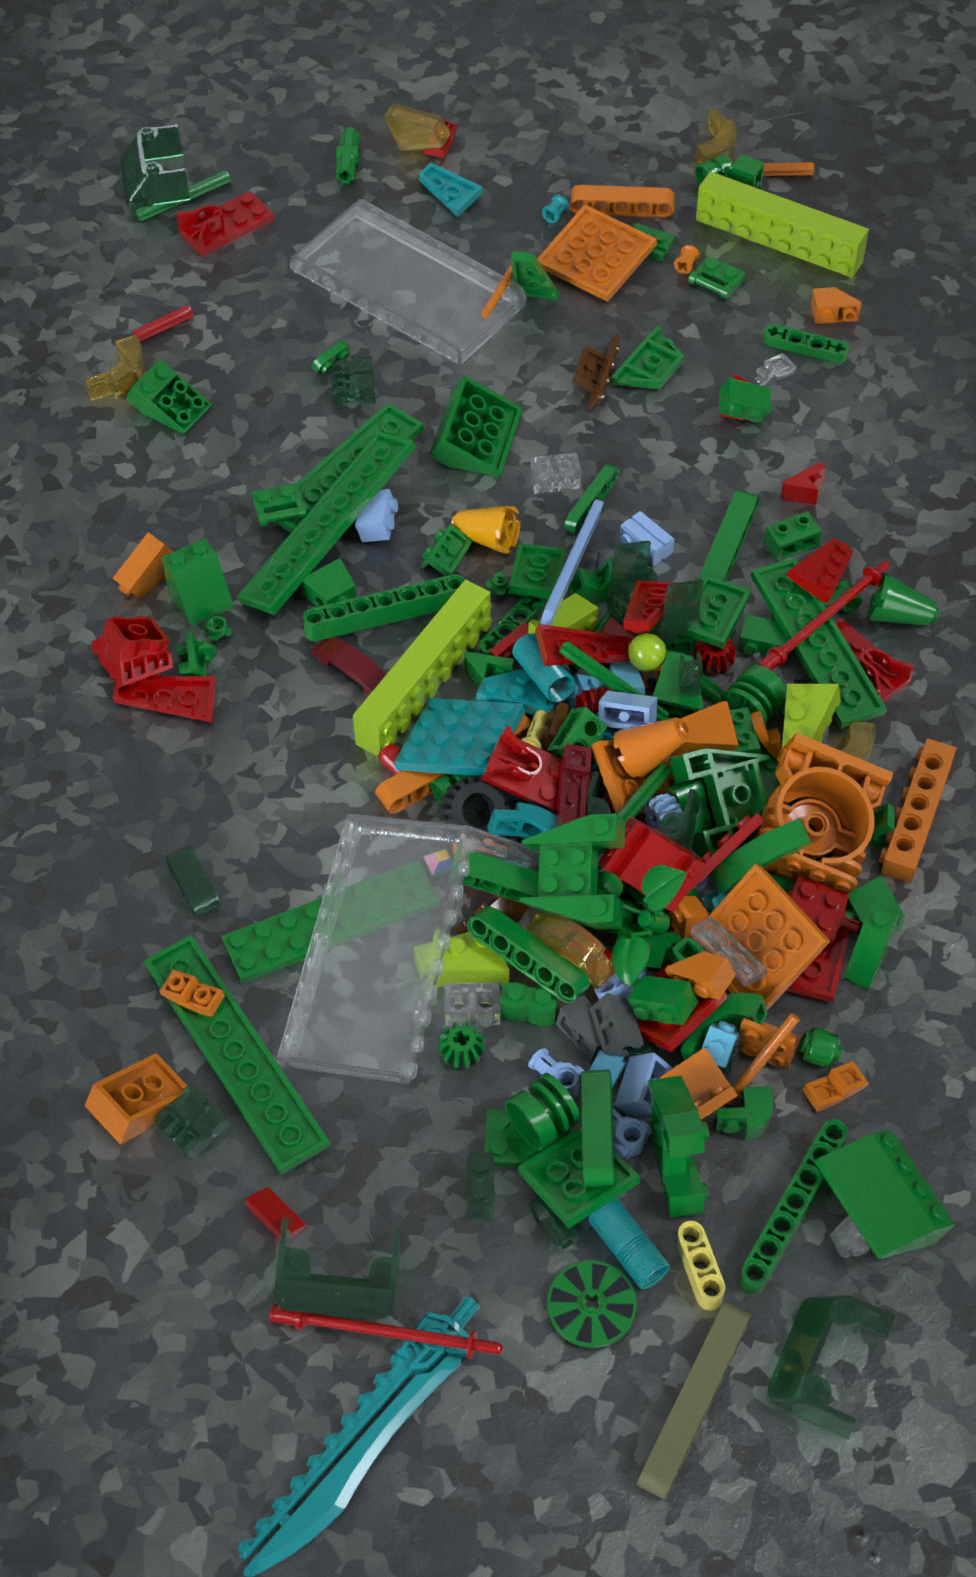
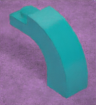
(524, 821)

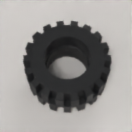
(457, 793)

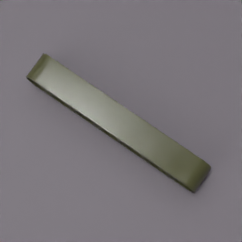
(694, 1400)

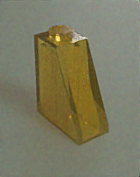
(416, 128)

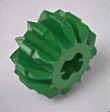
(471, 1048)

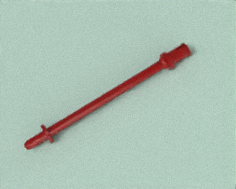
(778, 655)
(303, 1319)

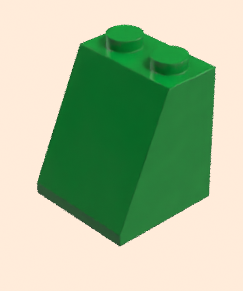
(196, 582)
(668, 690)

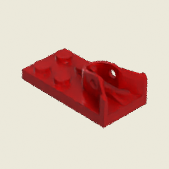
(223, 223)
(884, 672)
(525, 771)

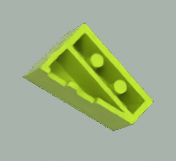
(573, 613)
(809, 709)
(472, 962)

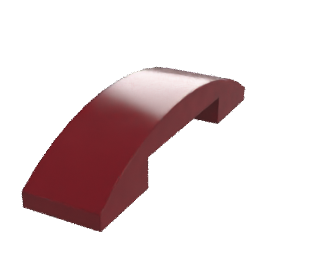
(350, 661)
(572, 783)

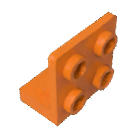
(755, 1036)
(704, 1081)

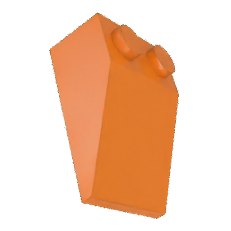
(134, 1097)

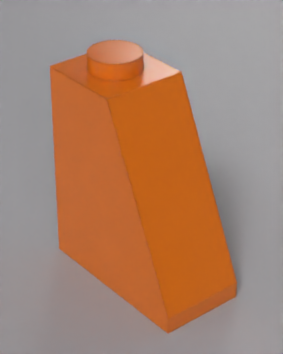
(143, 567)
(710, 729)

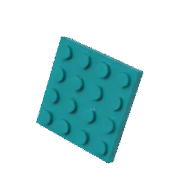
(457, 736)

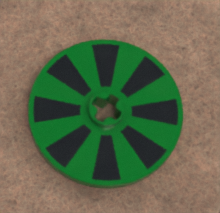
(591, 1326)

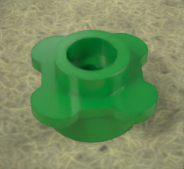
(496, 588)
(217, 623)

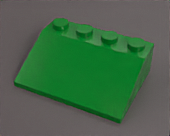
(475, 429)
(885, 1195)

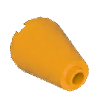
(490, 526)

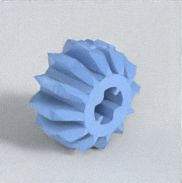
(658, 807)

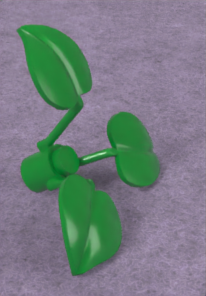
(660, 887)

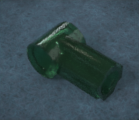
(558, 1232)

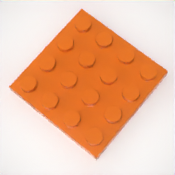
(596, 252)
(770, 929)

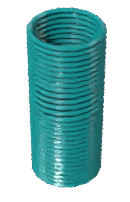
(528, 655)
(624, 1240)

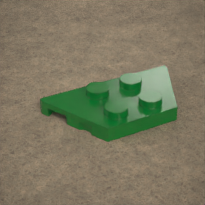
(650, 363)

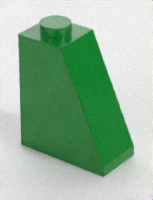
(871, 947)

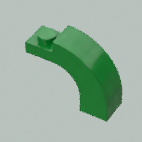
(731, 1011)

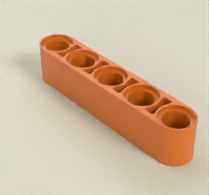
(624, 200)

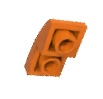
(191, 994)

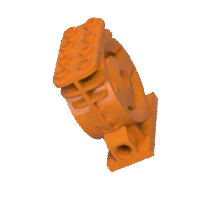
(839, 794)

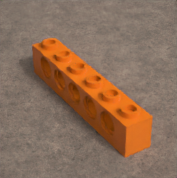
(900, 863)

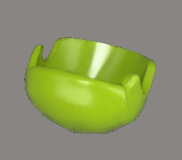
(647, 652)

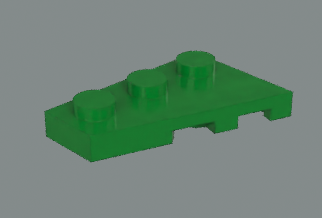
(532, 276)

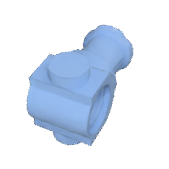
(561, 1071)
(629, 1127)

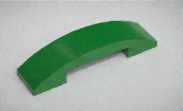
(762, 851)

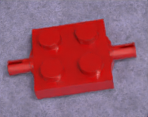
(823, 906)

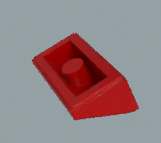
(271, 1209)

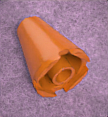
(649, 744)

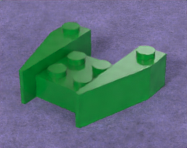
(732, 789)
(571, 870)
(675, 1138)

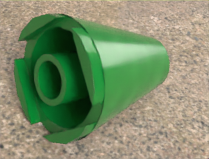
(900, 604)

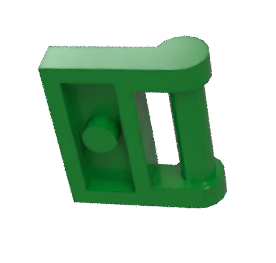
(717, 277)
(278, 503)

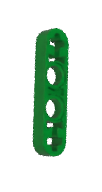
(804, 347)
(596, 491)
(509, 623)

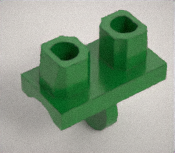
(198, 654)

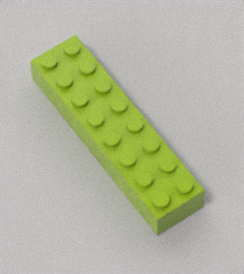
(781, 224)
(423, 668)

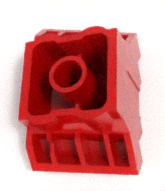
(132, 649)
(648, 848)

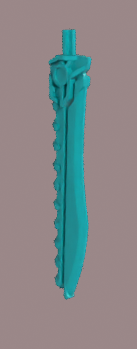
(340, 1484)

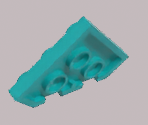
(515, 688)

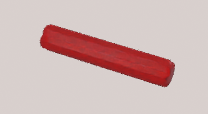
(163, 323)

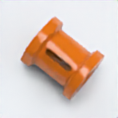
(688, 256)

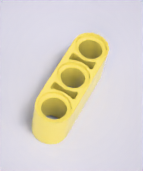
(700, 1278)

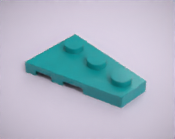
(450, 188)

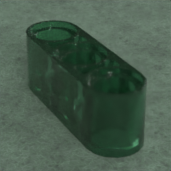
(192, 881)

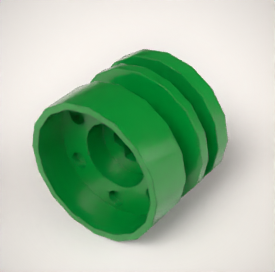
(758, 690)
(542, 1111)

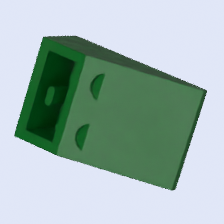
(168, 398)

